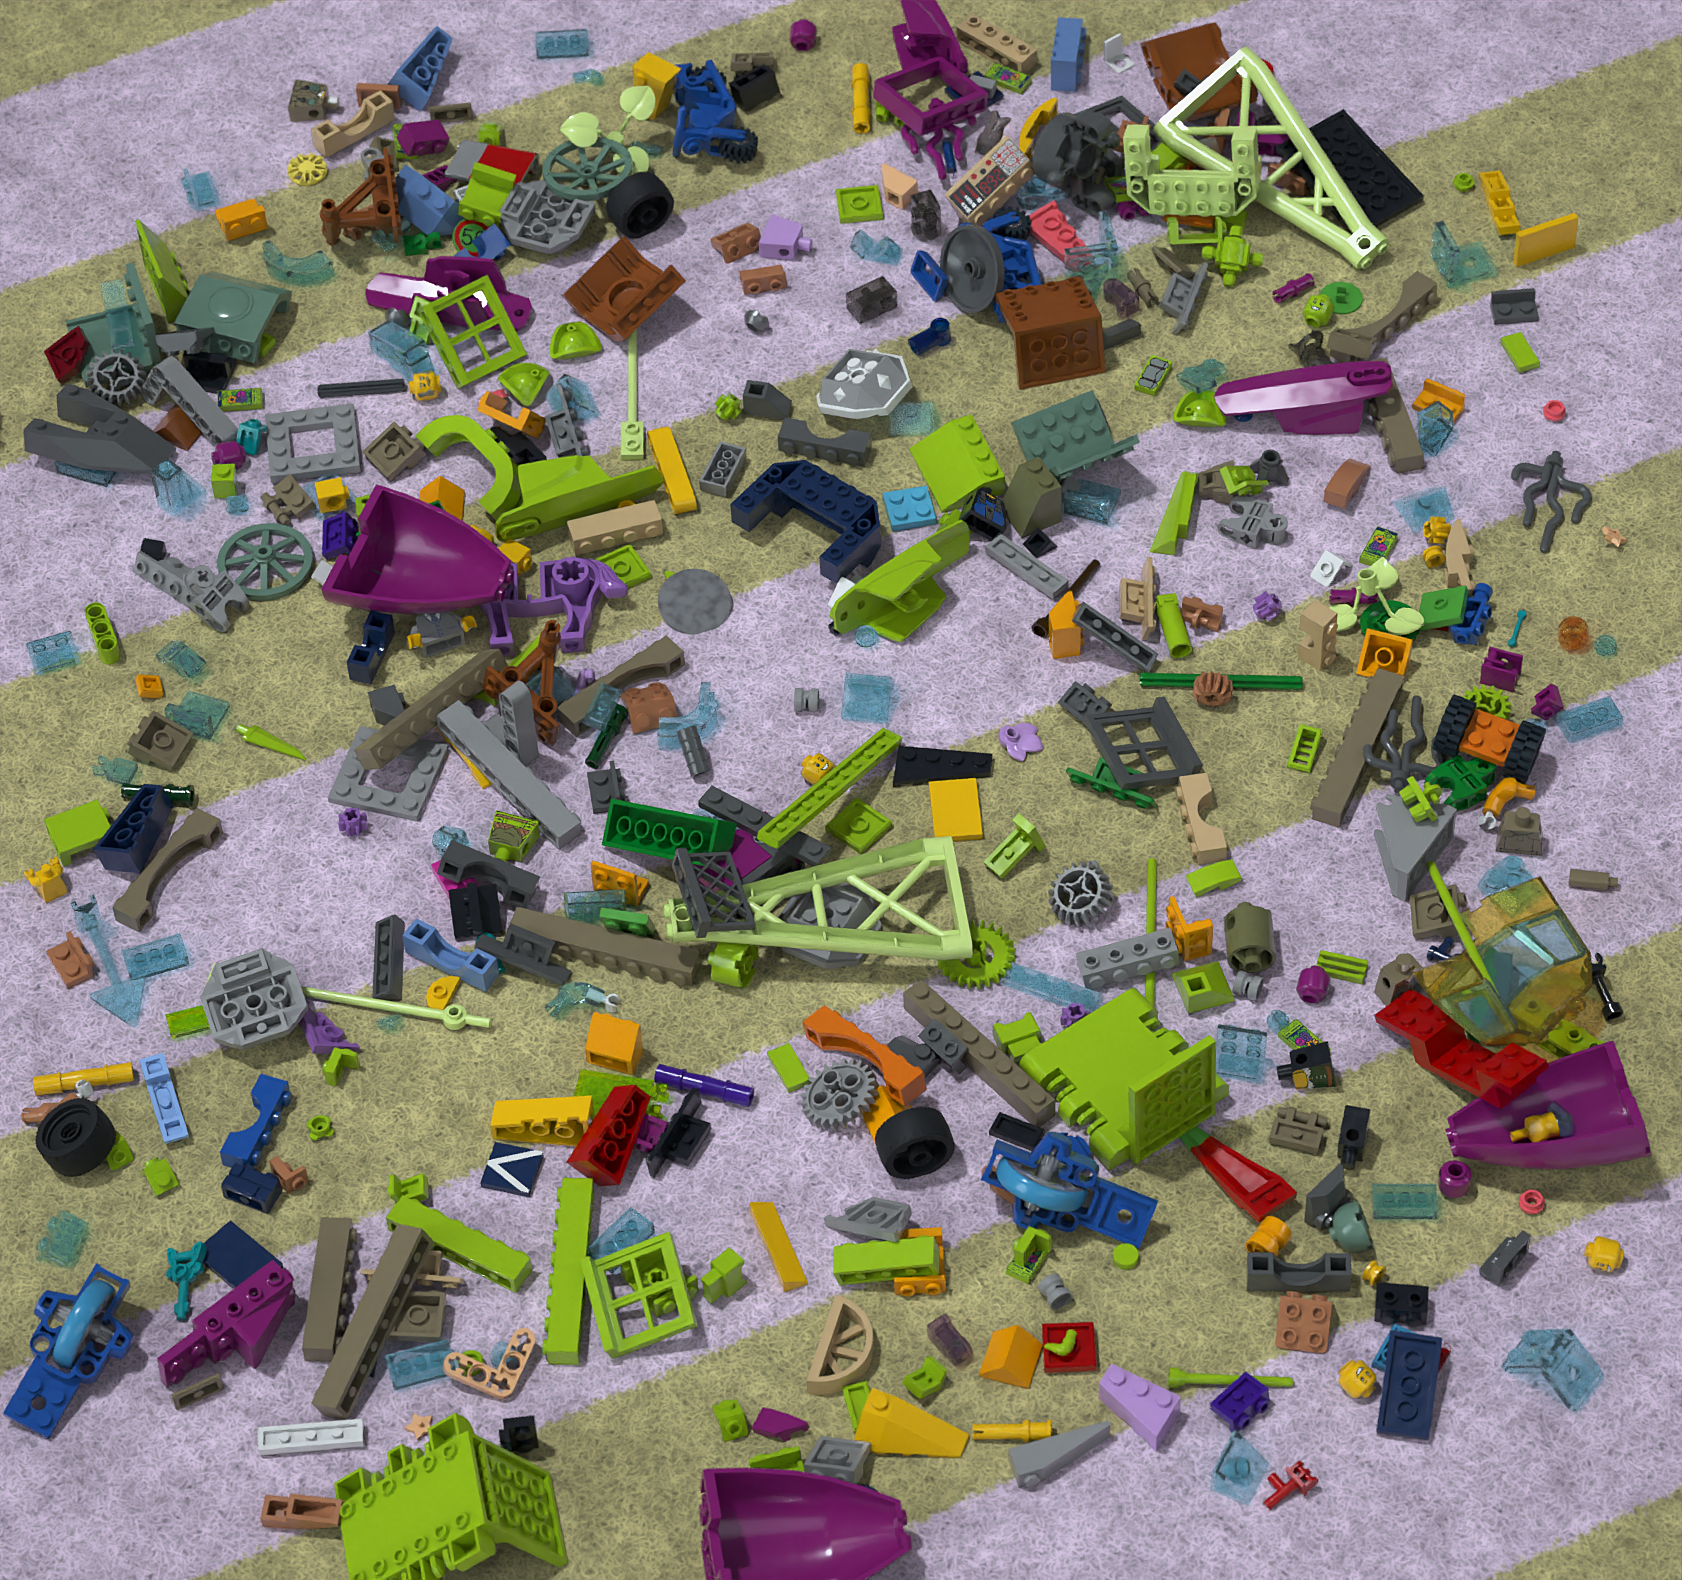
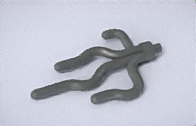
(1550, 474)
(1400, 765)

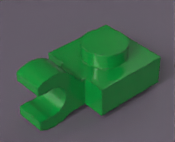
(418, 244)

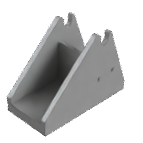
(1410, 845)

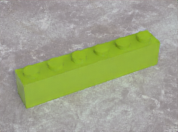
(464, 1245)

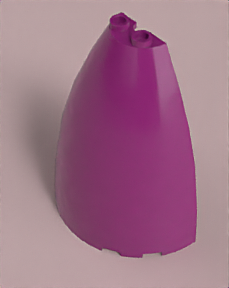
(424, 557)
(1588, 1087)
(796, 1526)

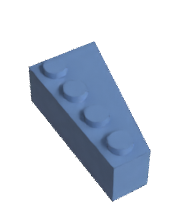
(1066, 54)
(420, 71)

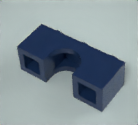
(366, 659)

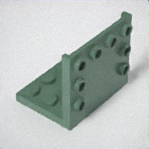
(97, 330)
(1069, 436)

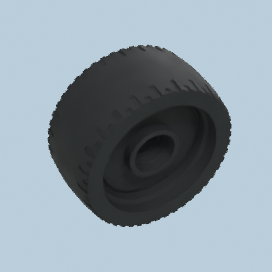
(639, 205)
(75, 1137)
(914, 1143)

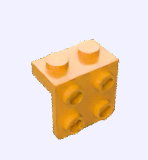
(241, 219)

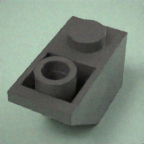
(765, 400)
(386, 704)

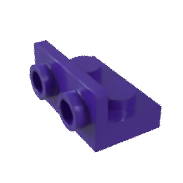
(339, 535)
(1241, 1402)

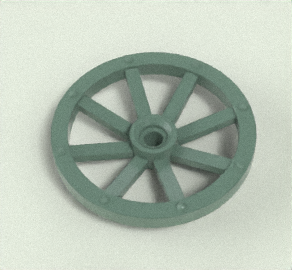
(587, 172)
(265, 557)

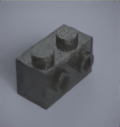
(925, 216)
(871, 299)

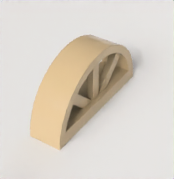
(821, 1384)

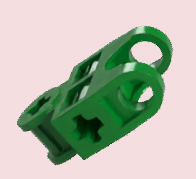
(1464, 779)

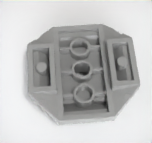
(542, 219)
(844, 908)
(249, 981)

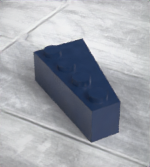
(135, 831)

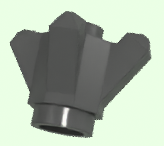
(1270, 467)

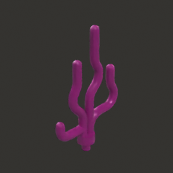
(938, 135)

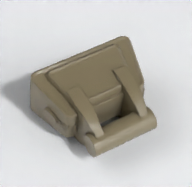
(1216, 488)

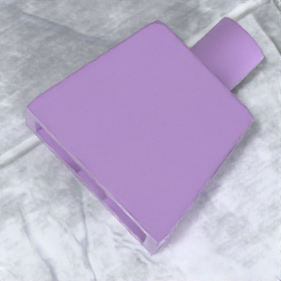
(783, 239)

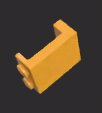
(527, 422)
(923, 1284)

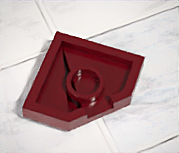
(68, 354)

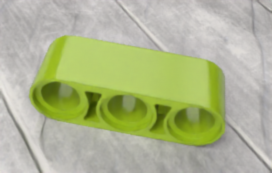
(102, 633)

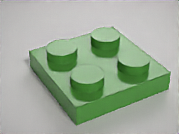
(627, 922)

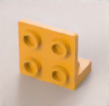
(611, 878)
(1191, 939)

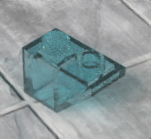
(1434, 427)

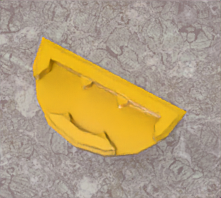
(441, 992)

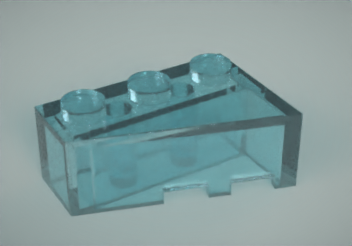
(401, 349)

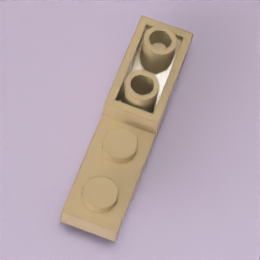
(1458, 558)

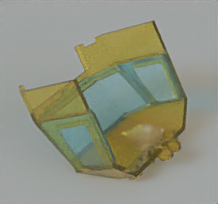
(1532, 960)

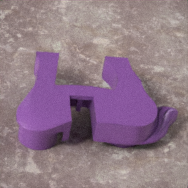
(567, 587)

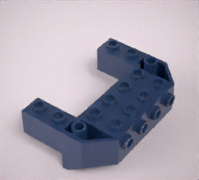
(823, 499)

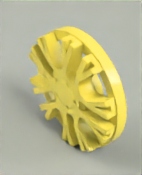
(307, 169)

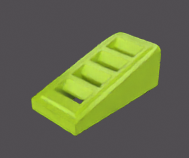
(1310, 733)

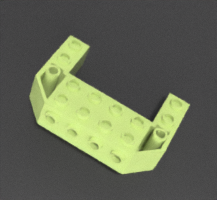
(1192, 190)

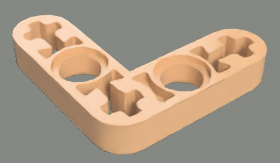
(502, 1372)

